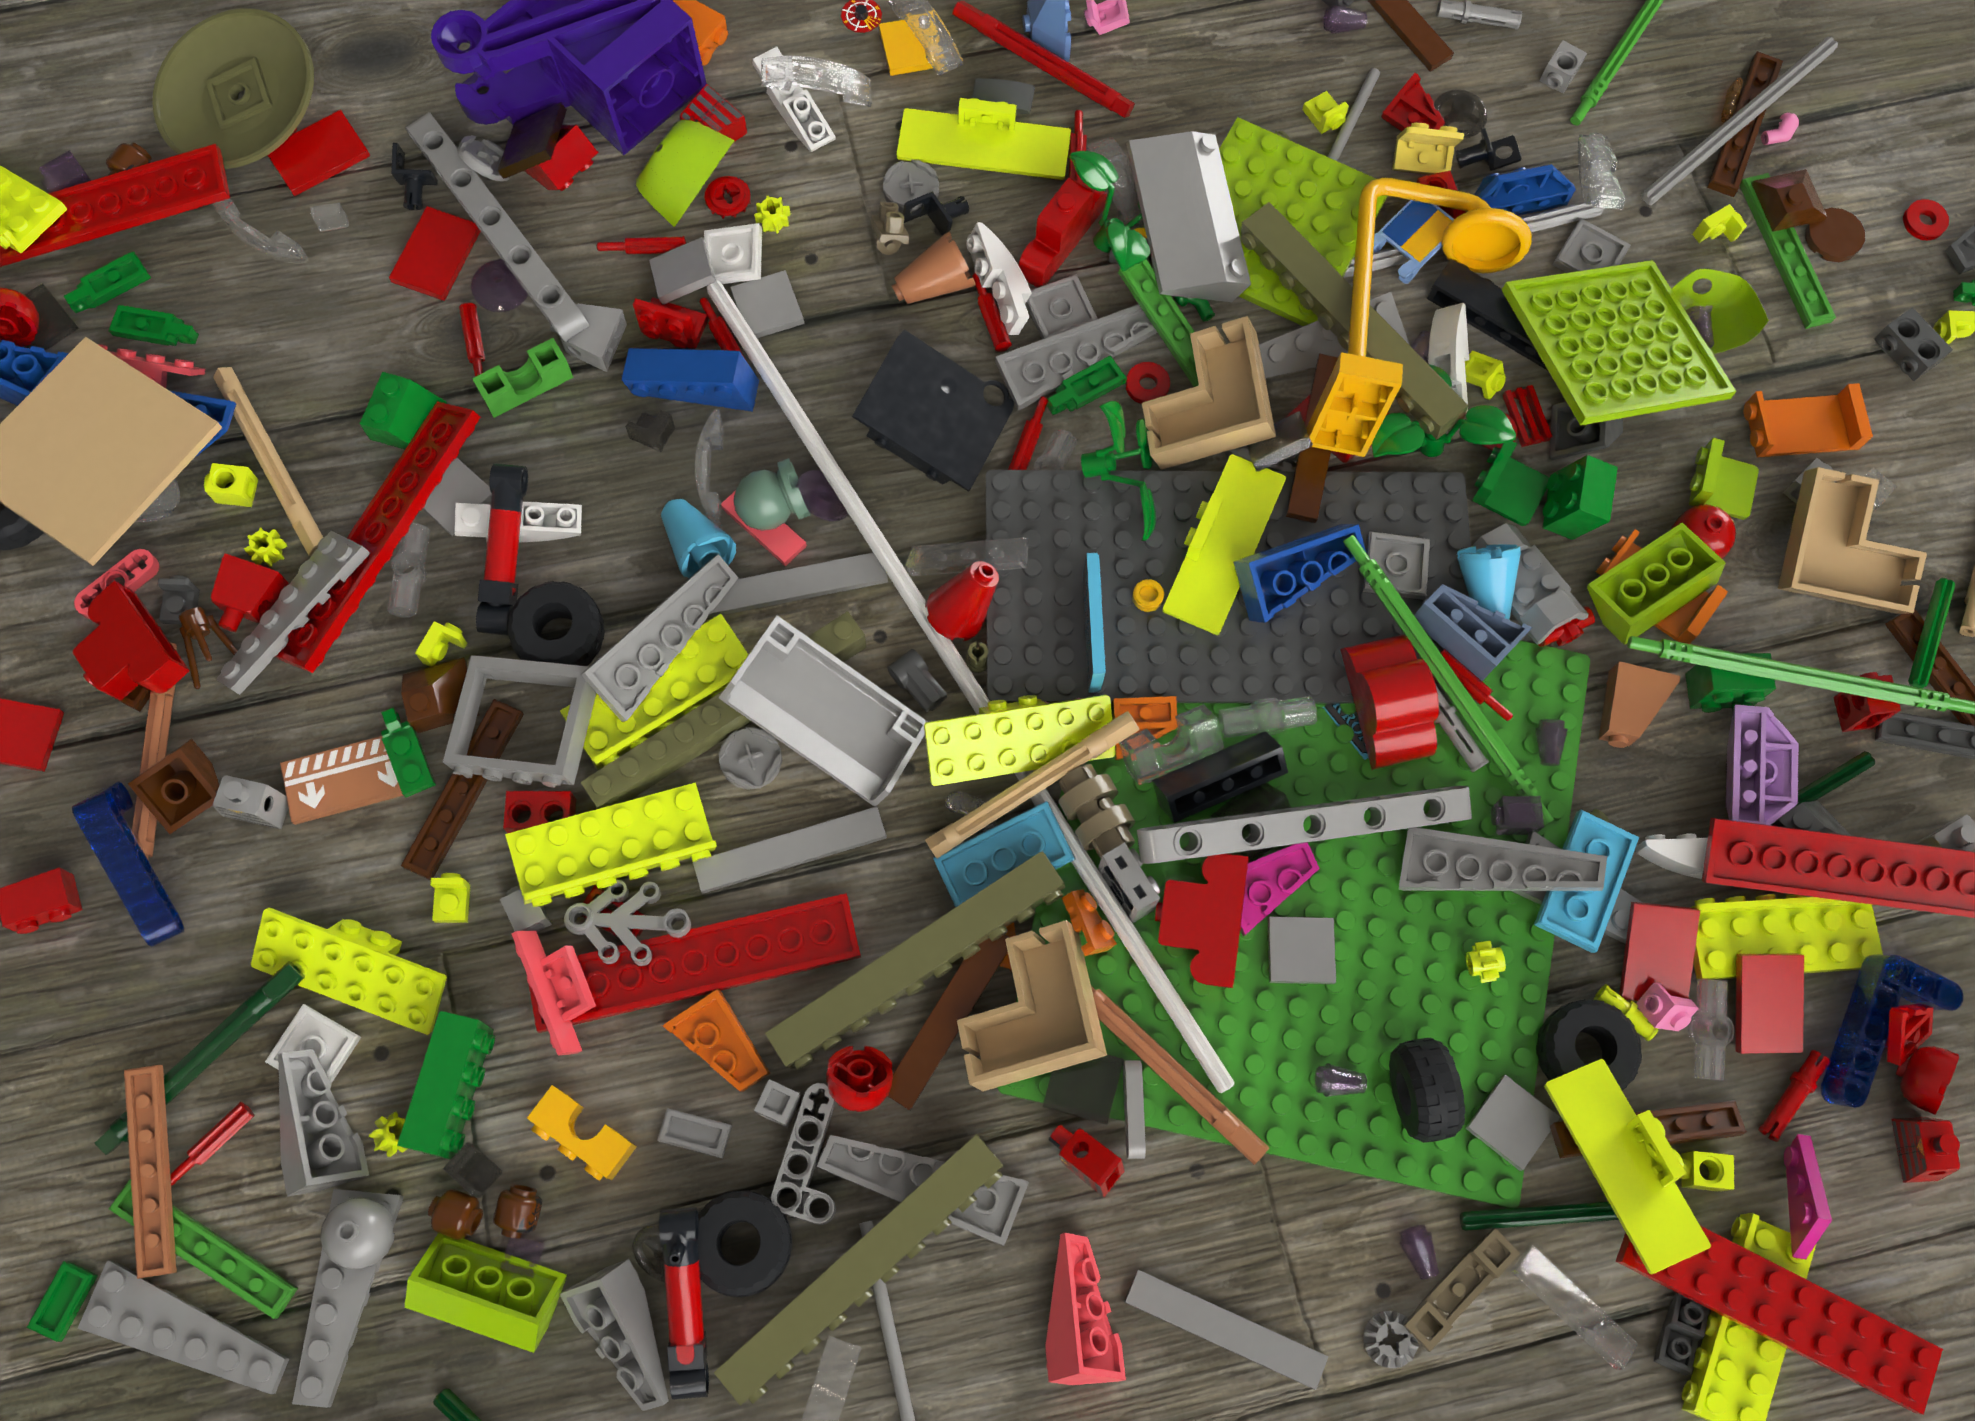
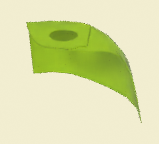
(681, 167)
(1736, 308)

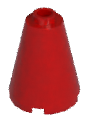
(963, 601)

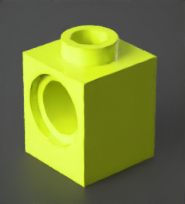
(239, 493)
(1720, 1171)

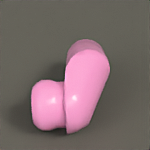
(1784, 132)

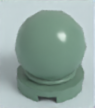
(768, 498)

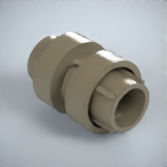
(1090, 800)

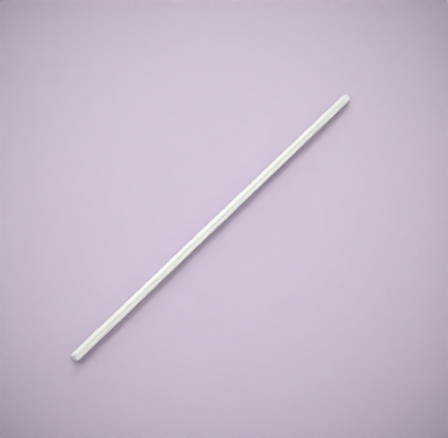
(968, 684)

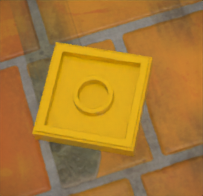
(902, 48)

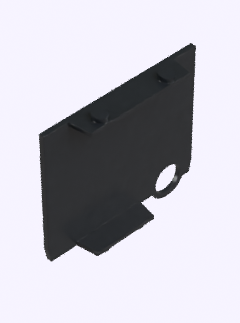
(932, 412)

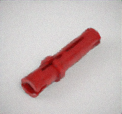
(1801, 1085)

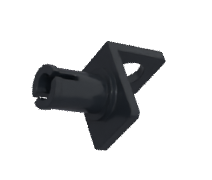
(1487, 152)
(412, 179)
(939, 213)

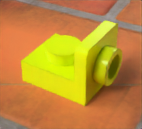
(1325, 112)
(1722, 221)
(1955, 324)
(1485, 373)
(435, 643)
(450, 898)

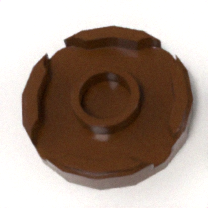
(1837, 236)

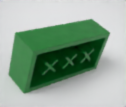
(447, 1086)

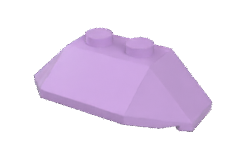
(1760, 767)

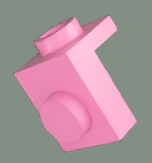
(1106, 15)
(1666, 1010)

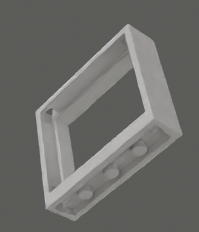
(574, 734)

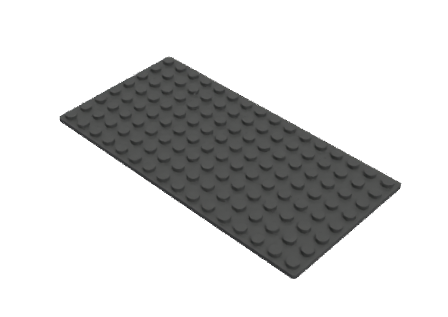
(1039, 610)

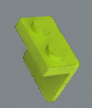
(1723, 481)

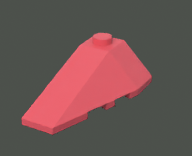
(1079, 1333)

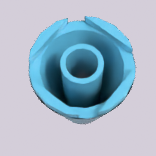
(694, 537)
(1491, 575)

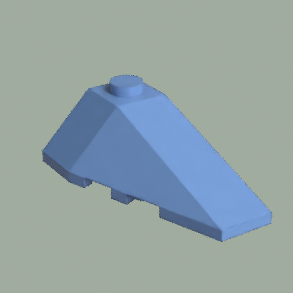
(1049, 26)

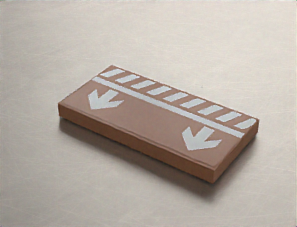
(339, 780)

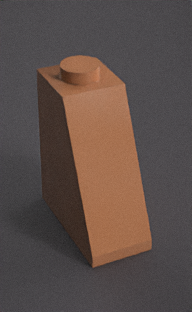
(1632, 701)

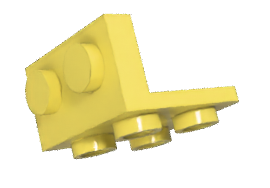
(1425, 149)

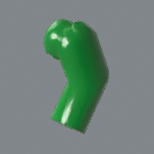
(1201, 305)

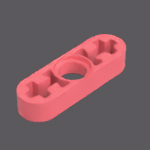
(129, 563)

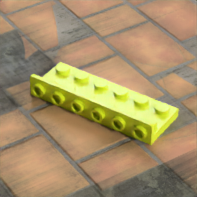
(24, 211)
(692, 679)
(610, 844)
(1826, 931)
(1735, 1365)

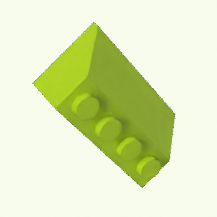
(1655, 582)
(468, 1289)

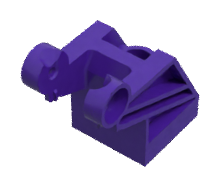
(608, 59)

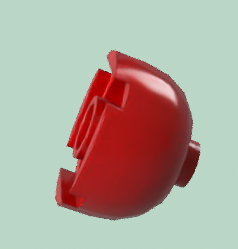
(17, 318)
(1712, 526)
(1927, 1077)
(859, 1078)

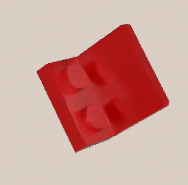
(670, 322)

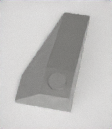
(314, 1134)
(618, 1318)

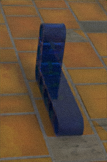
(126, 864)
(1869, 1010)

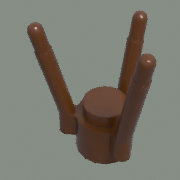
(196, 626)

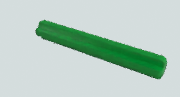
(1931, 633)

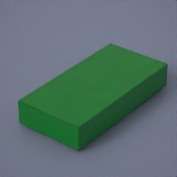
(62, 1301)

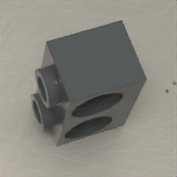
(1913, 344)

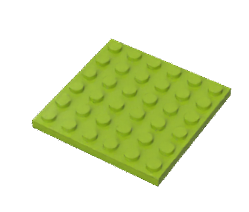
(1307, 189)
(1617, 342)

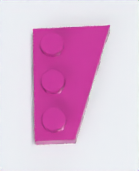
(1273, 880)
(1806, 1197)

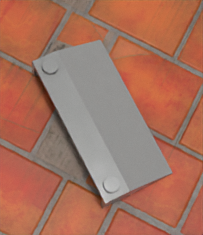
(1188, 216)
(825, 711)

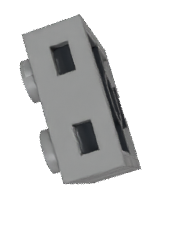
(1128, 882)

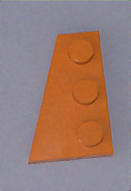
(720, 1040)

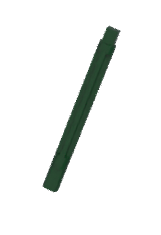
(213, 1045)

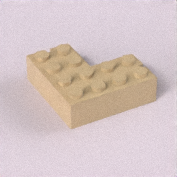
(1224, 410)
(1830, 549)
(1050, 1023)

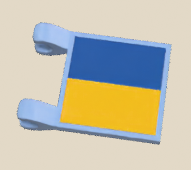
(1415, 233)

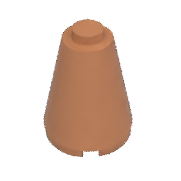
(934, 273)

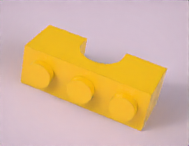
(556, 1118)

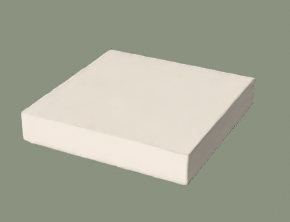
(735, 252)
(317, 1032)

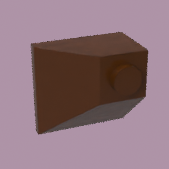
(1789, 200)
(433, 694)
(178, 786)

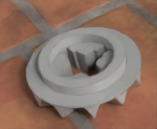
(1384, 1354)

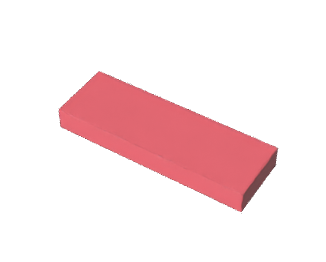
(780, 542)

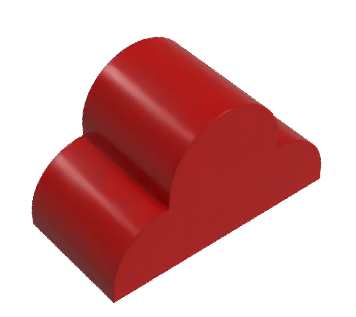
(1393, 700)

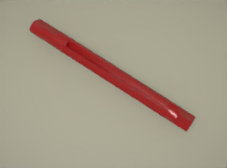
(1044, 59)

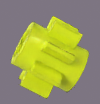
(772, 214)
(273, 545)
(1485, 961)
(385, 1136)

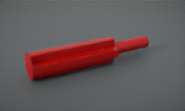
(1077, 142)
(649, 245)
(992, 318)
(719, 328)
(472, 336)
(1029, 438)
(1477, 689)
(214, 1139)

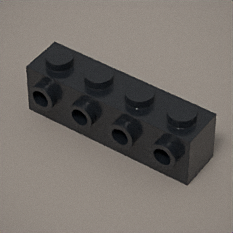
(1220, 776)

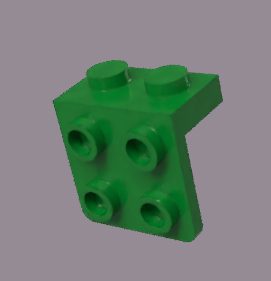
(1510, 486)

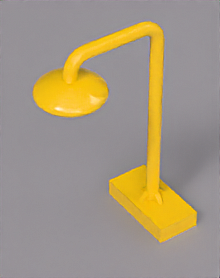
(1365, 387)

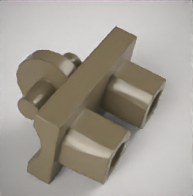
(889, 228)

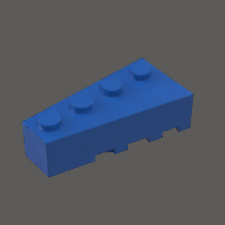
(24, 370)
(692, 376)
(1288, 571)

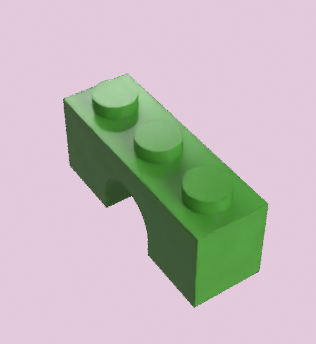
(541, 372)

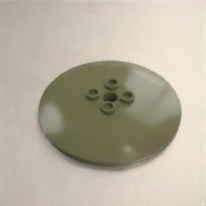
(213, 64)

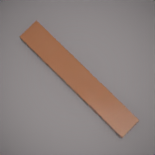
(150, 1171)

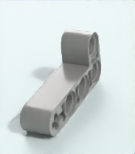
(809, 1150)

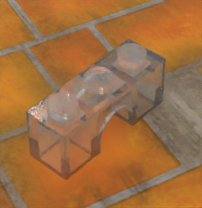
(1196, 738)

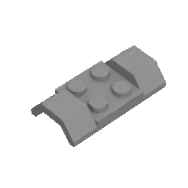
(1540, 593)

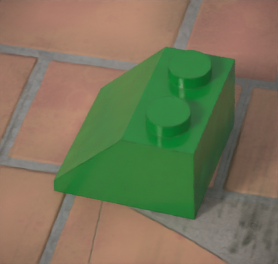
(397, 410)

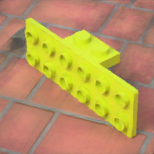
(984, 139)
(1227, 532)
(1011, 737)
(351, 967)
(1630, 1165)

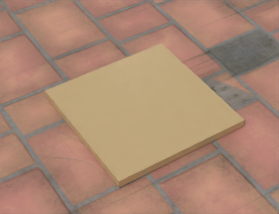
(95, 449)

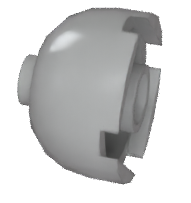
(357, 1233)

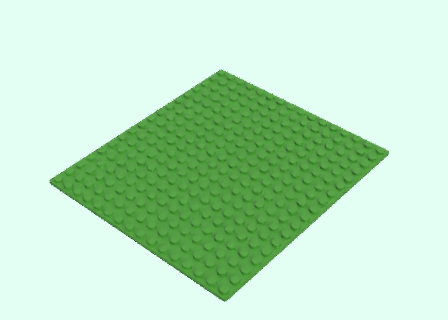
(1394, 954)

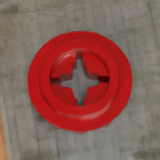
(735, 188)

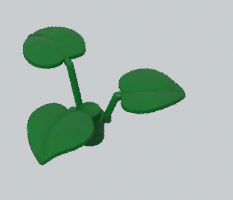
(1127, 245)
(1482, 426)
(1102, 462)

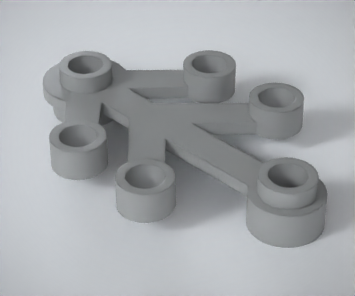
(622, 920)

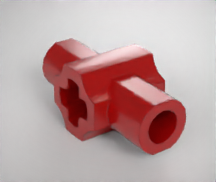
(1570, 630)

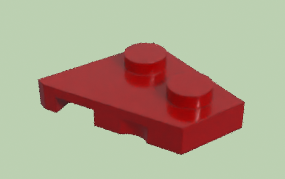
(1412, 106)
(1907, 1030)

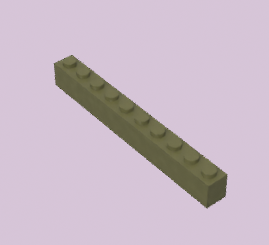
(1330, 299)
(697, 731)
(916, 960)
(857, 1270)

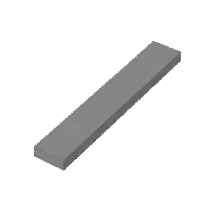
(801, 583)
(789, 850)
(1226, 1329)

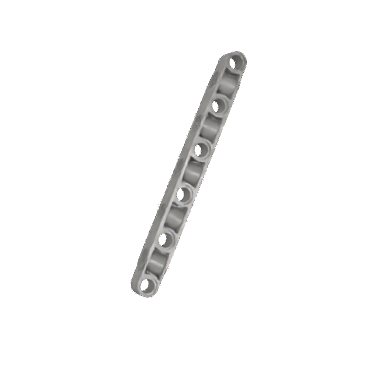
(498, 228)
(1286, 827)

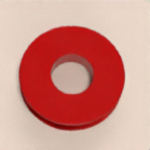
(1934, 211)
(1147, 370)

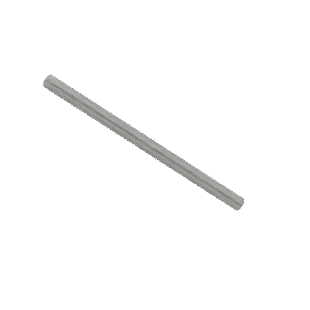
(1739, 121)
(1535, 223)

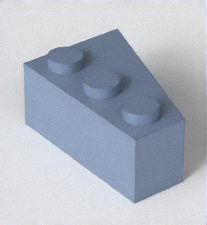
(1468, 630)

